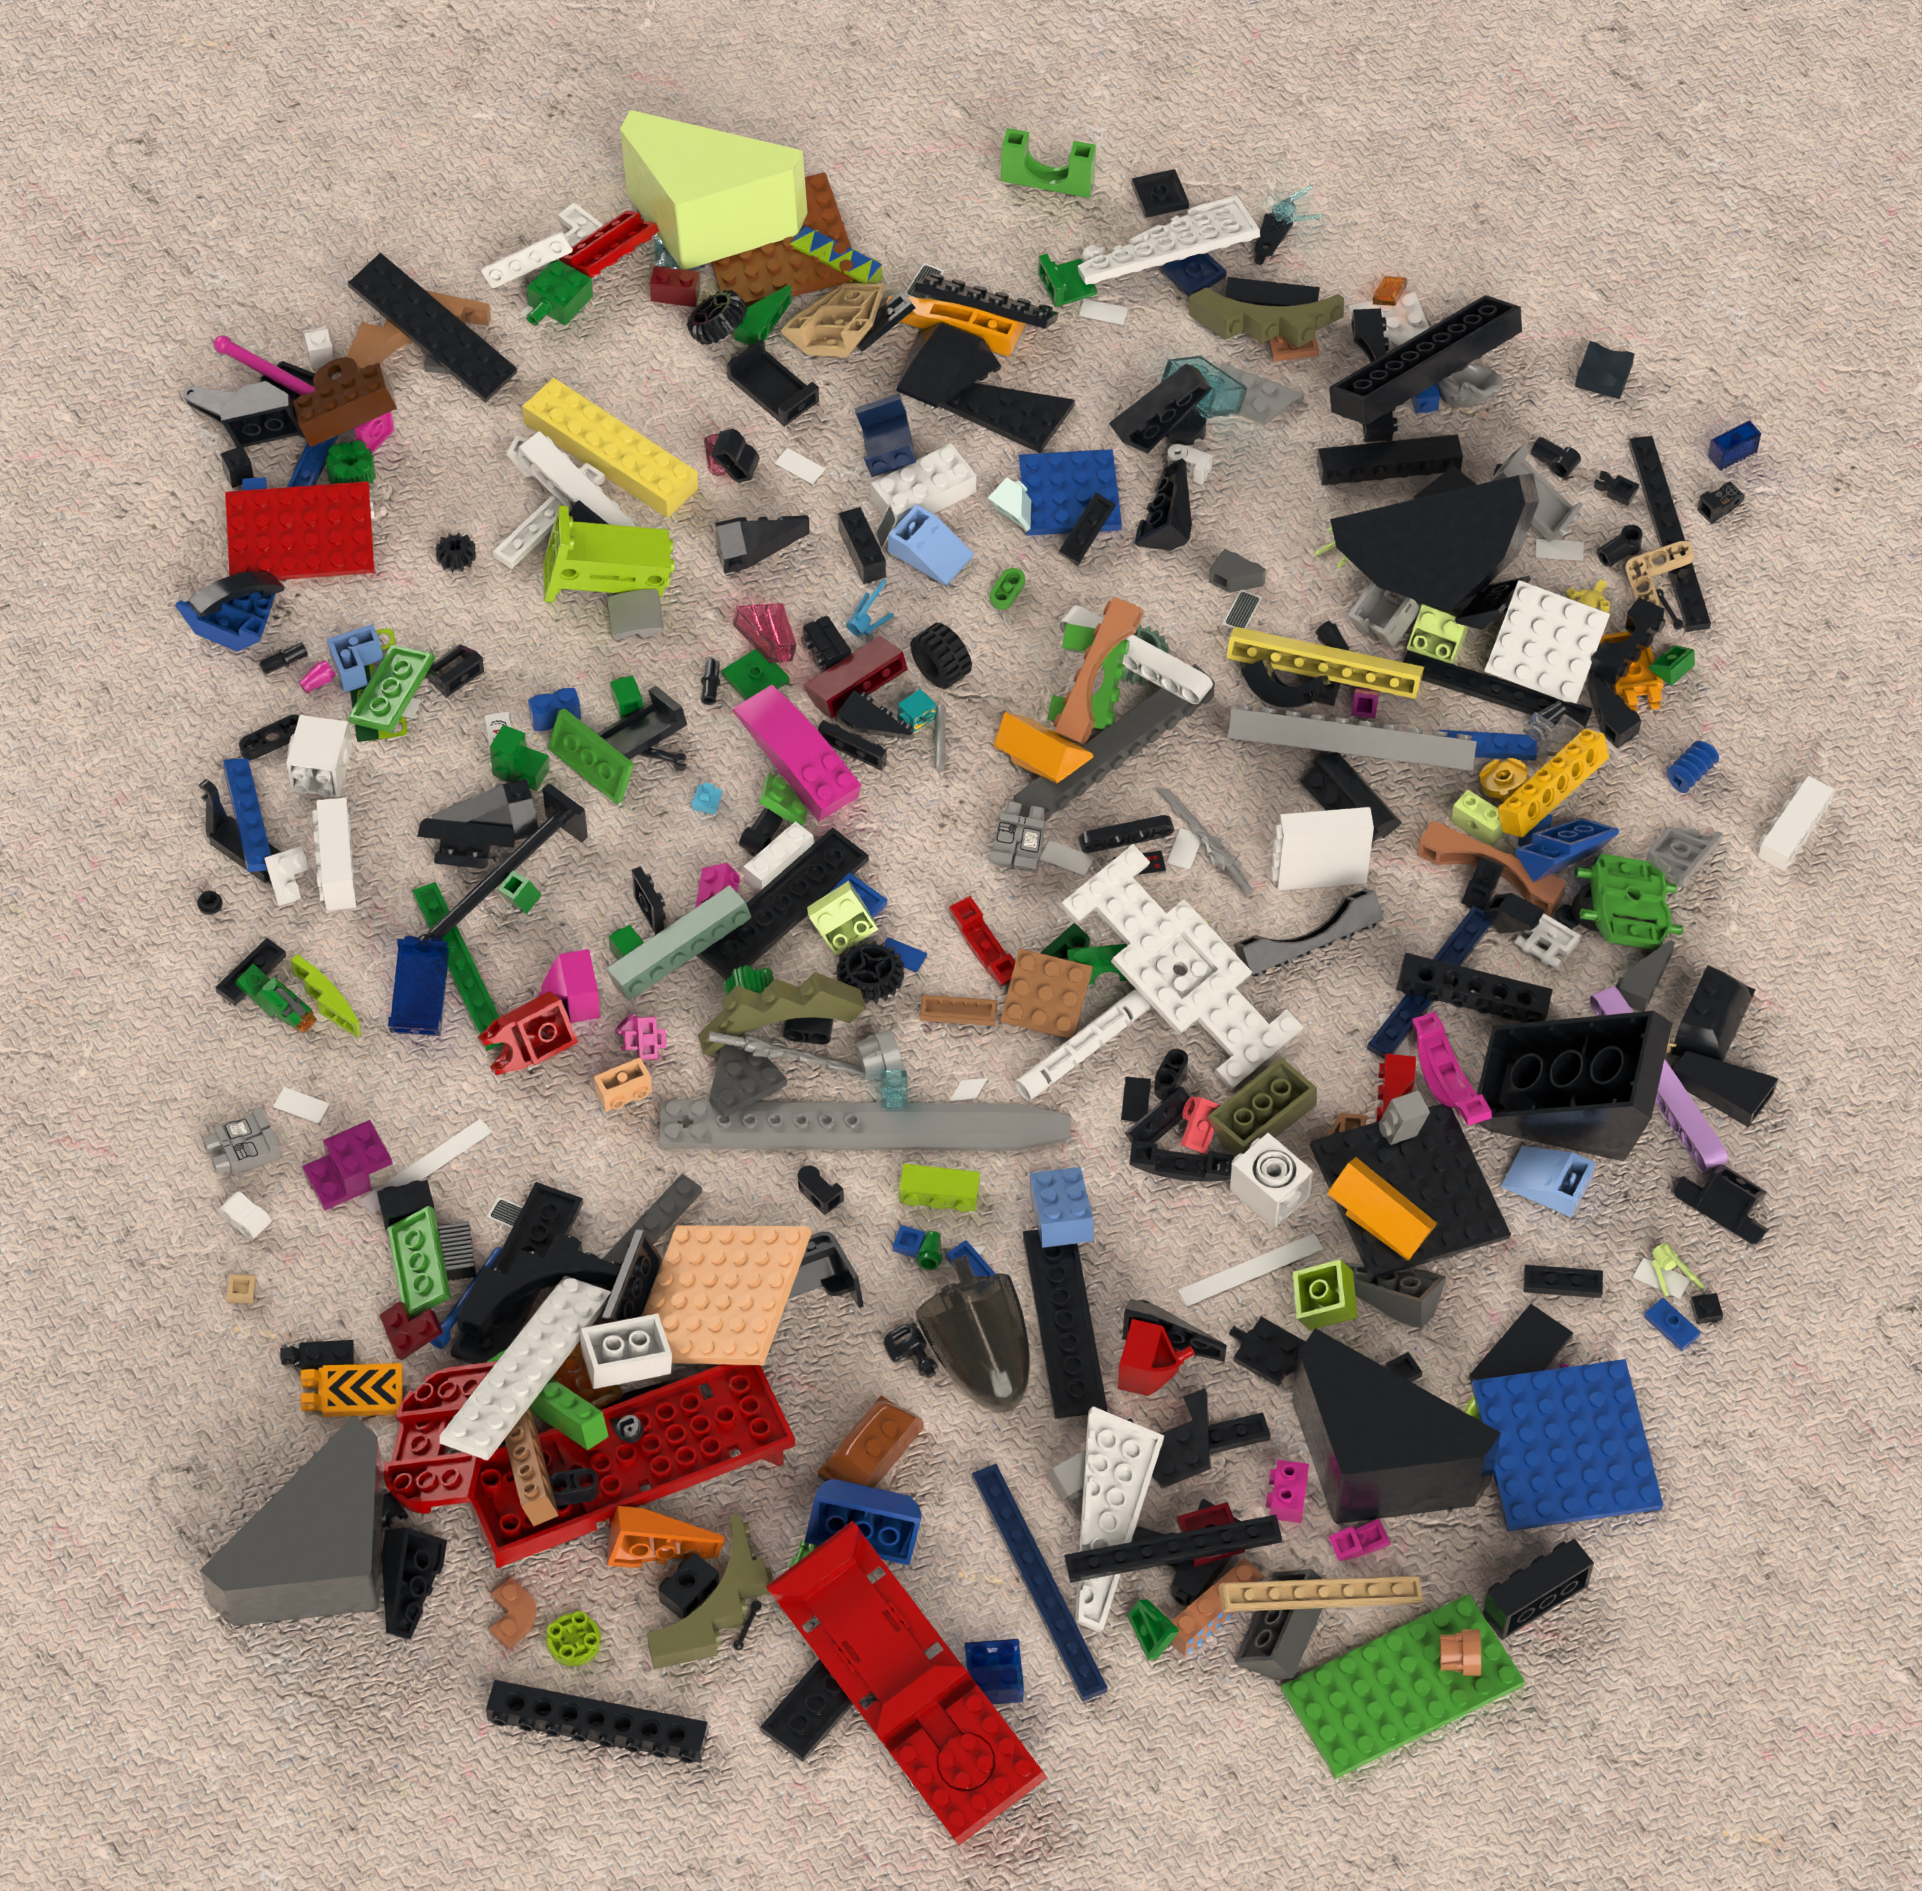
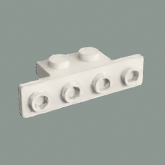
(527, 259)

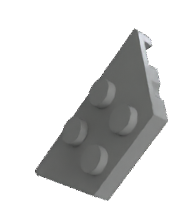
(1263, 397)
(1682, 852)

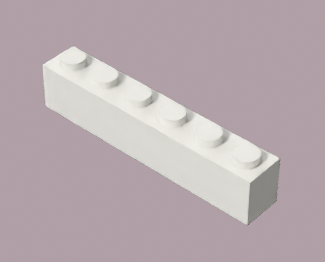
(566, 480)

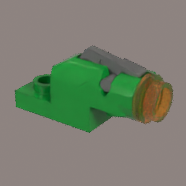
(276, 999)

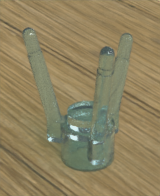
(1286, 208)

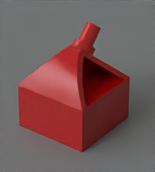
(1148, 1359)

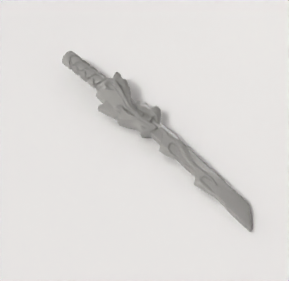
(1212, 844)
(778, 1049)

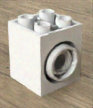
(319, 756)
(1270, 1179)

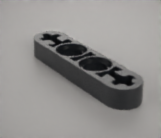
(1126, 834)

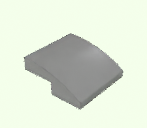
(635, 613)

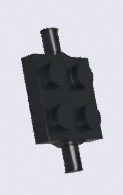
(1267, 1350)

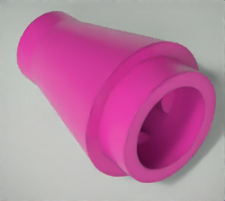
(318, 676)

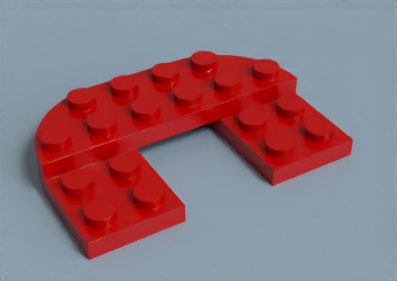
(419, 1470)

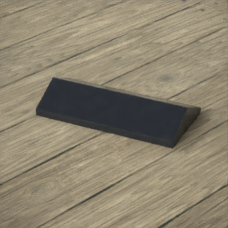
(1489, 603)

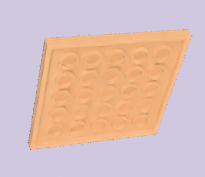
(725, 1290)

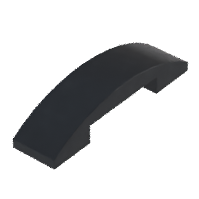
(234, 586)
(1180, 1165)

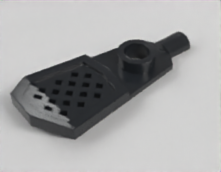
(1271, 235)

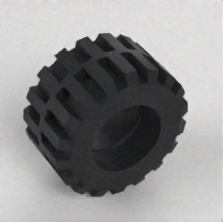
(941, 655)

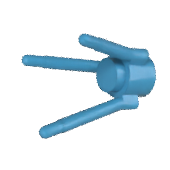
(860, 620)

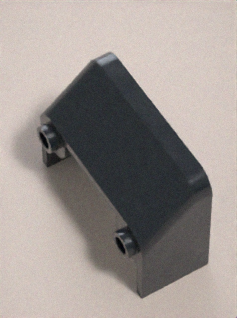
(826, 1266)

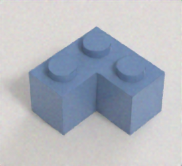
(353, 652)

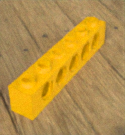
(1553, 783)

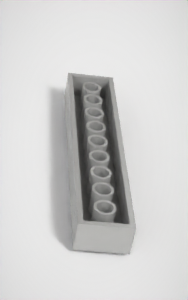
(1352, 739)

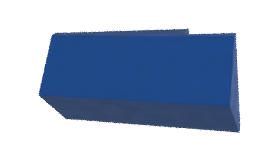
(1563, 846)

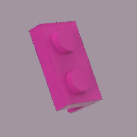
(714, 880)

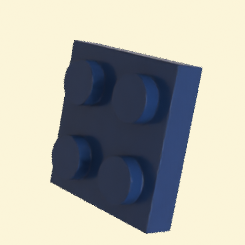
(1194, 272)

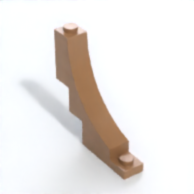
(376, 342)

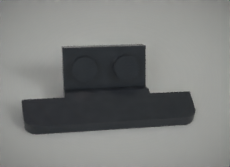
(465, 842)
(1727, 1201)

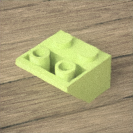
(1437, 634)
(842, 918)

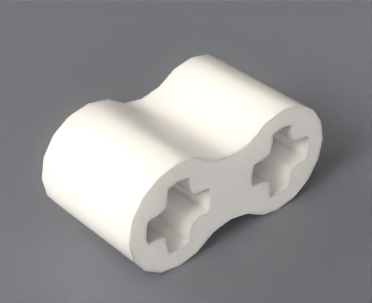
(244, 1215)

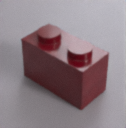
(675, 286)

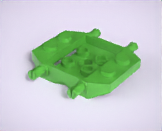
(1610, 883)

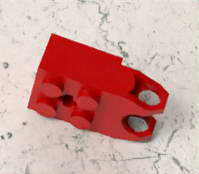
(530, 1034)

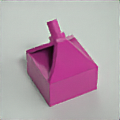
(575, 984)

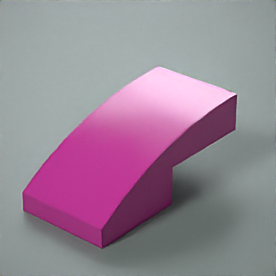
(1361, 1541)

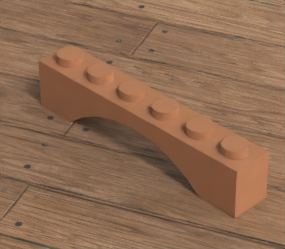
(1118, 624)
(1447, 846)

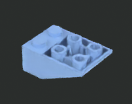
(928, 545)
(1550, 1178)

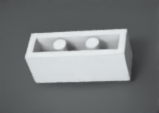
(777, 856)

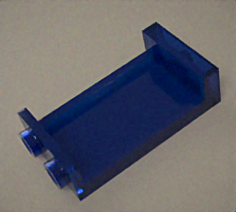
(419, 986)

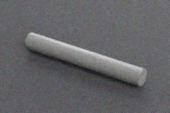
(940, 737)

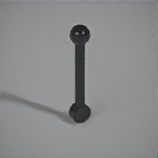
(1678, 624)
(755, 1608)

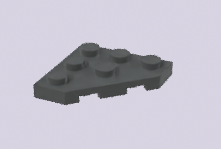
(742, 1080)

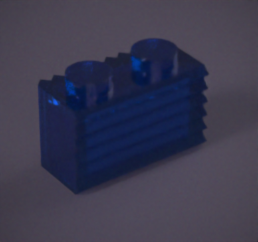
(1734, 445)

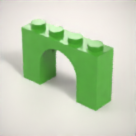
(1022, 169)
(1077, 640)

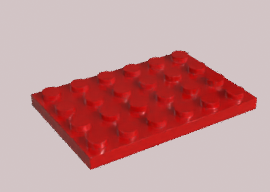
(301, 531)

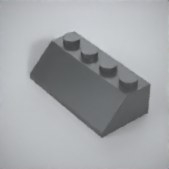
(1279, 1636)

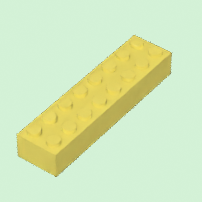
(610, 447)

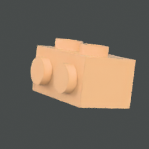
(623, 1084)

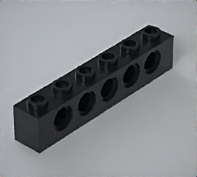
(1466, 979)

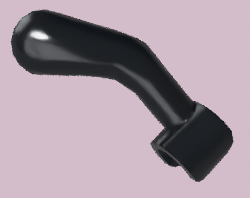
(666, 756)

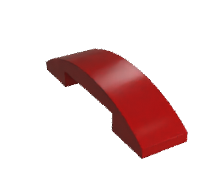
(982, 941)

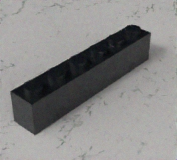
(1389, 459)

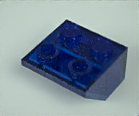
(996, 1669)

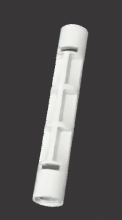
(1081, 1045)

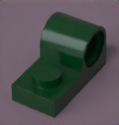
(1069, 939)

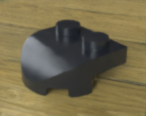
(1188, 429)

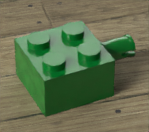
(558, 293)

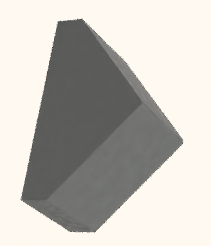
(311, 1544)

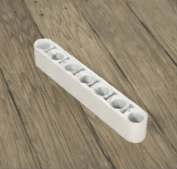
(1150, 661)

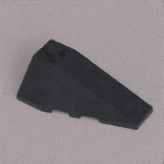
(1169, 514)
(1178, 1331)
(408, 1571)

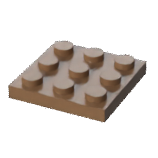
(1046, 994)

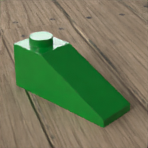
(763, 317)

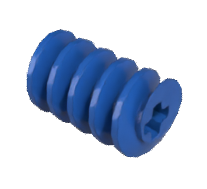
(1692, 766)

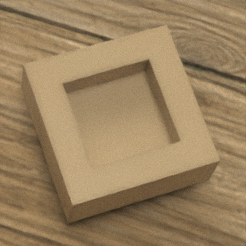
(241, 1289)

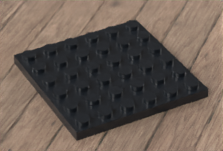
(1433, 1173)

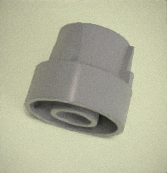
(878, 1053)

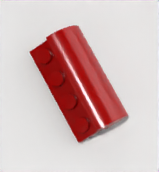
(610, 243)

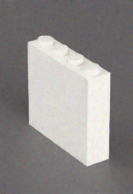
(1322, 848)

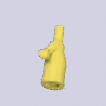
(1591, 597)

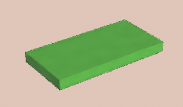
(391, 688)
(590, 756)
(419, 1261)

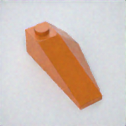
(648, 1536)

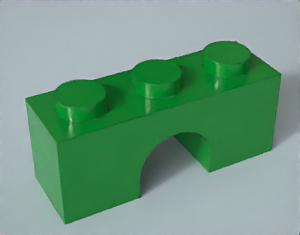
(1098, 958)

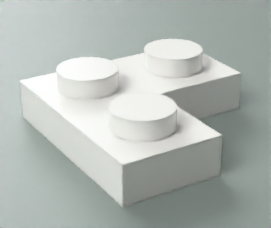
(578, 222)
(282, 870)

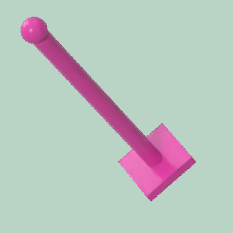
(371, 433)

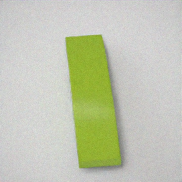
(329, 1000)

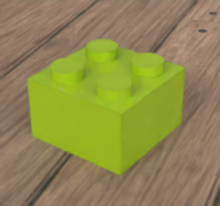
(1325, 1294)

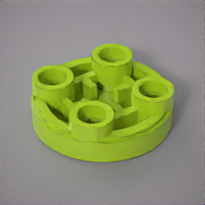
(573, 1639)

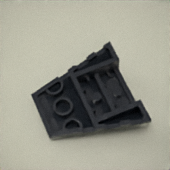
(944, 364)

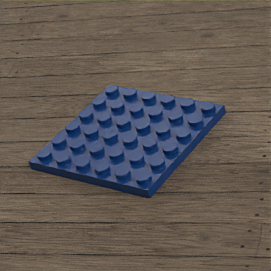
(1568, 1445)

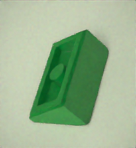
(1673, 664)

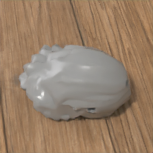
(1469, 386)

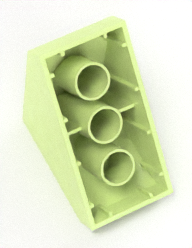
(711, 187)

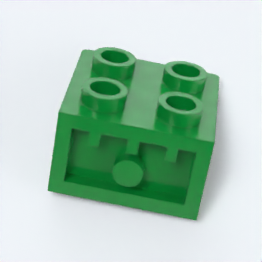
(1063, 281)

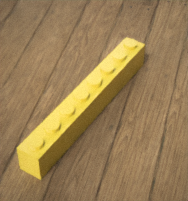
(1321, 660)

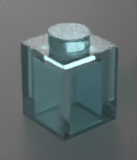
(894, 1089)

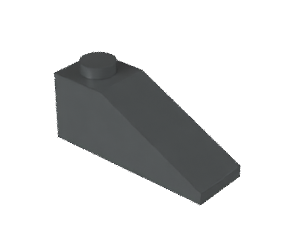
(1644, 977)

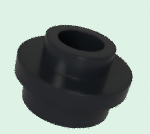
(209, 897)

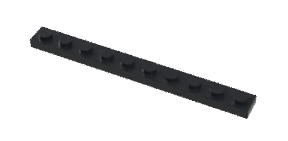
(1668, 531)

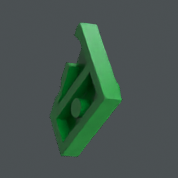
(1151, 1628)

